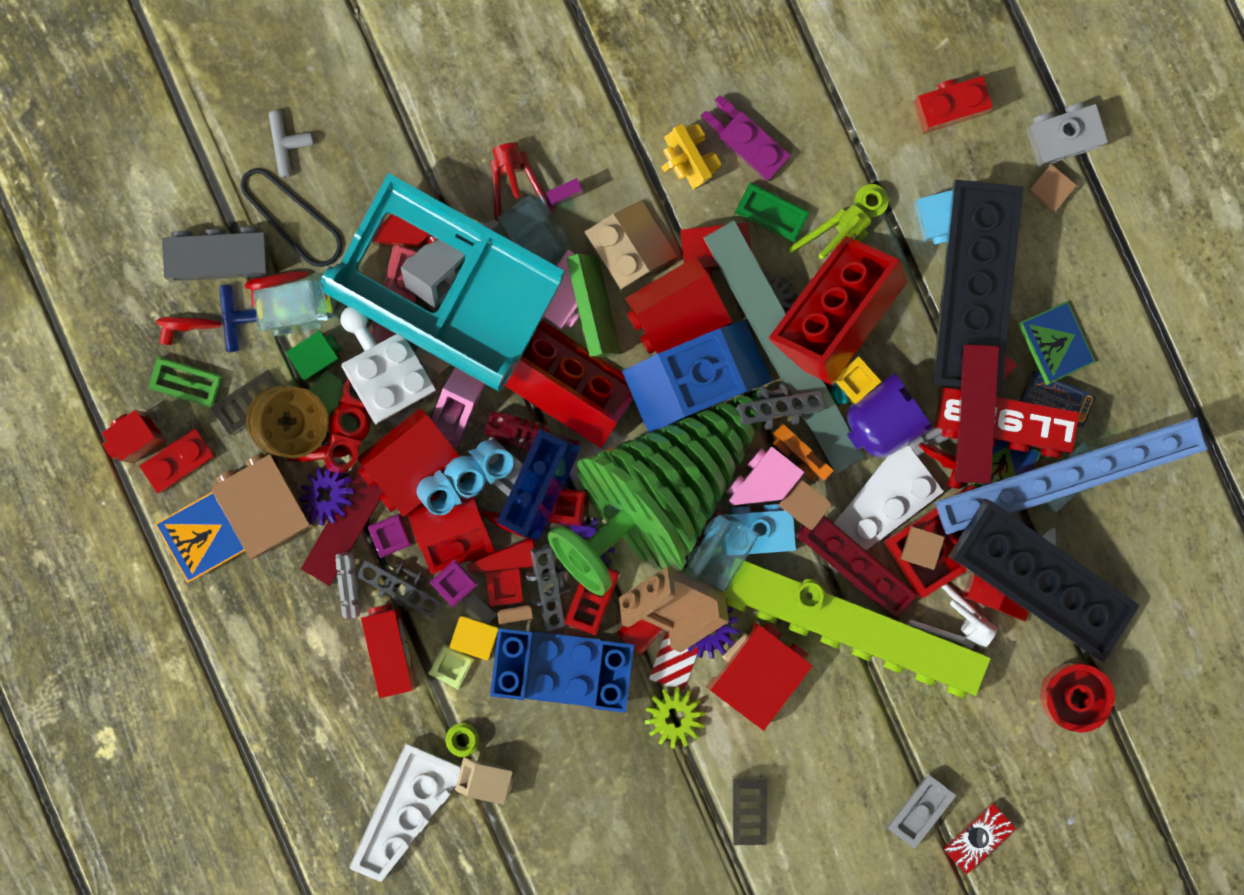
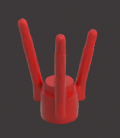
(508, 161)

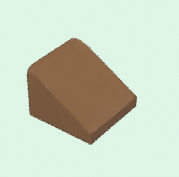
(805, 504)

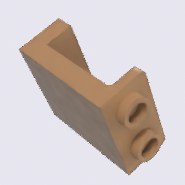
(260, 505)
(676, 605)

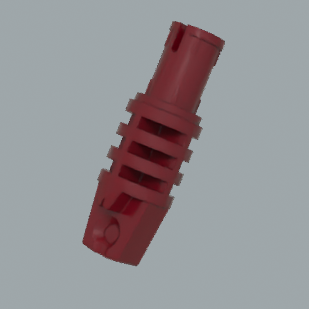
(515, 430)

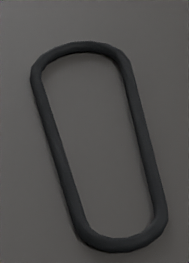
(301, 204)

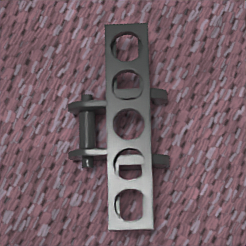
(762, 407)
(393, 579)
(553, 593)

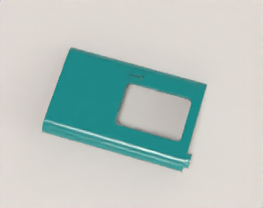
(487, 309)

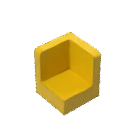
(857, 380)
(474, 638)

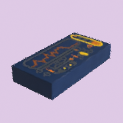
(1058, 396)

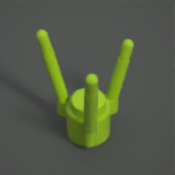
(851, 224)

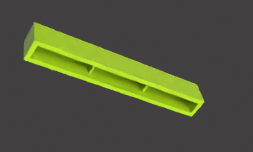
(862, 629)

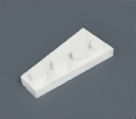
(888, 498)
(408, 801)

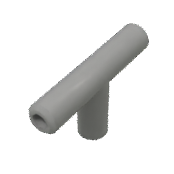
(283, 142)

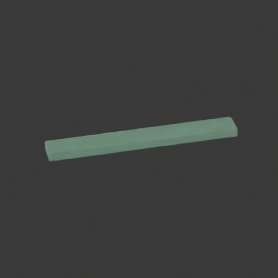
(764, 315)

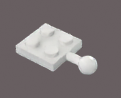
(386, 373)

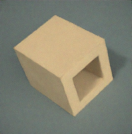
(484, 781)

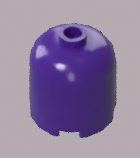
(886, 419)

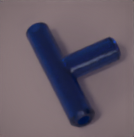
(232, 318)

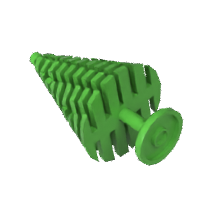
(656, 492)

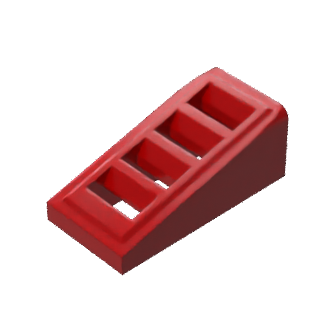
(509, 558)
(591, 628)

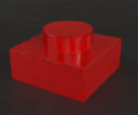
(504, 587)

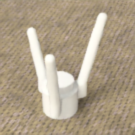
(976, 627)

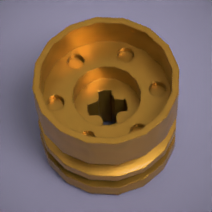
(306, 421)

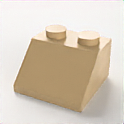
(630, 245)

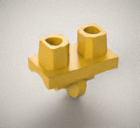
(685, 157)

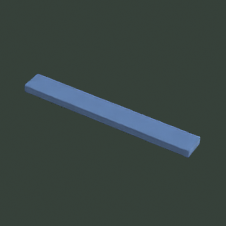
(1076, 473)

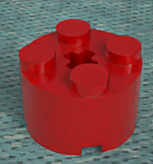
(1094, 705)

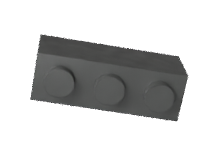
(216, 255)

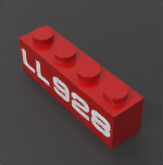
(1017, 423)

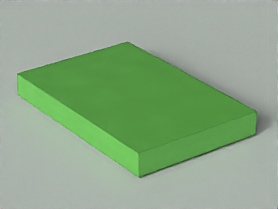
(593, 305)

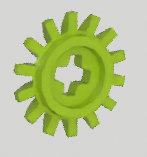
(661, 712)

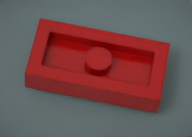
(177, 461)

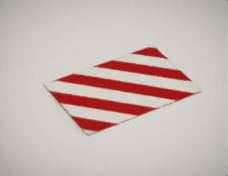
(672, 666)

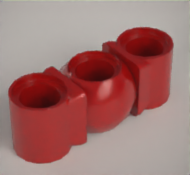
(342, 438)

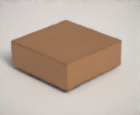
(1052, 188)
(922, 548)
(515, 614)

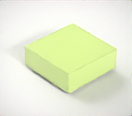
(451, 666)

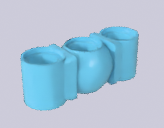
(449, 481)

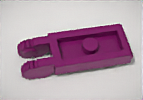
(747, 140)

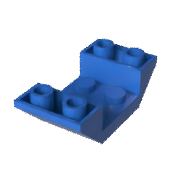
(696, 375)
(562, 669)

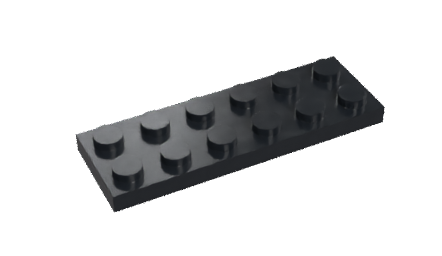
(977, 275)
(1043, 580)

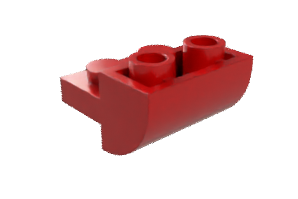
(450, 536)

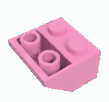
(768, 480)

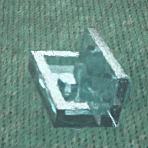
(721, 551)

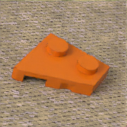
(789, 444)

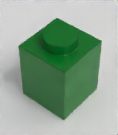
(314, 355)

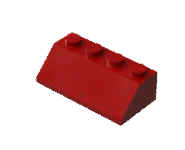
(839, 309)
(571, 385)

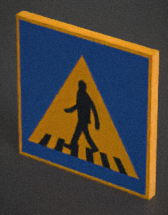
(199, 537)

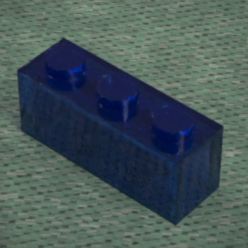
(539, 484)

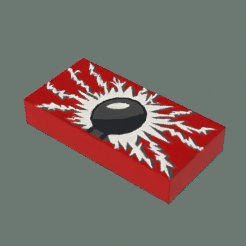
(979, 838)

